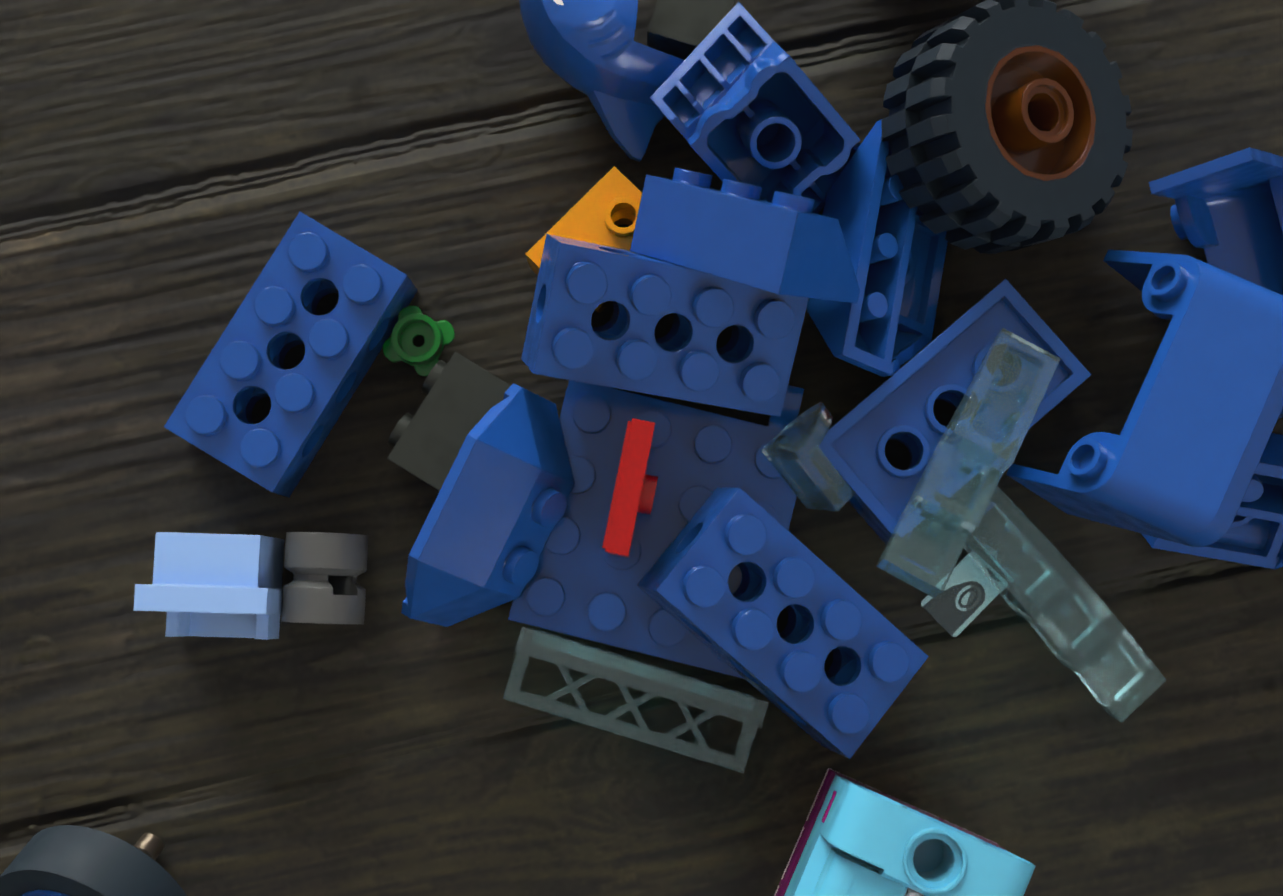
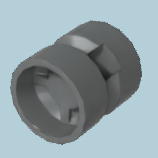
(324, 578)

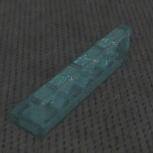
(643, 677)

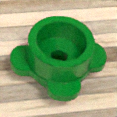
(413, 324)

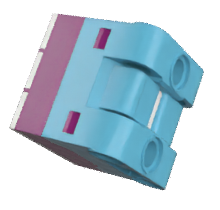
(881, 846)

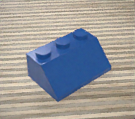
(744, 238)

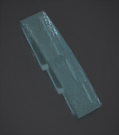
(969, 463)
(1062, 608)

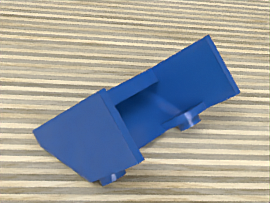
(1232, 213)
(1197, 415)

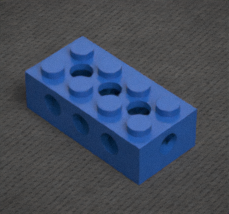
(253, 347)
(684, 364)
(904, 404)
(824, 615)

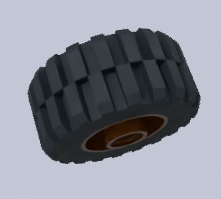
(1007, 126)

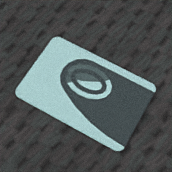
(963, 598)

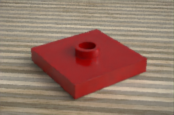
(633, 488)

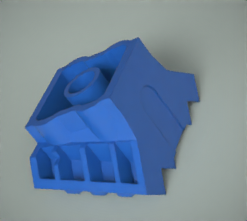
(756, 113)

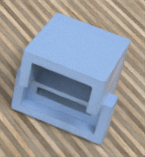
(216, 585)

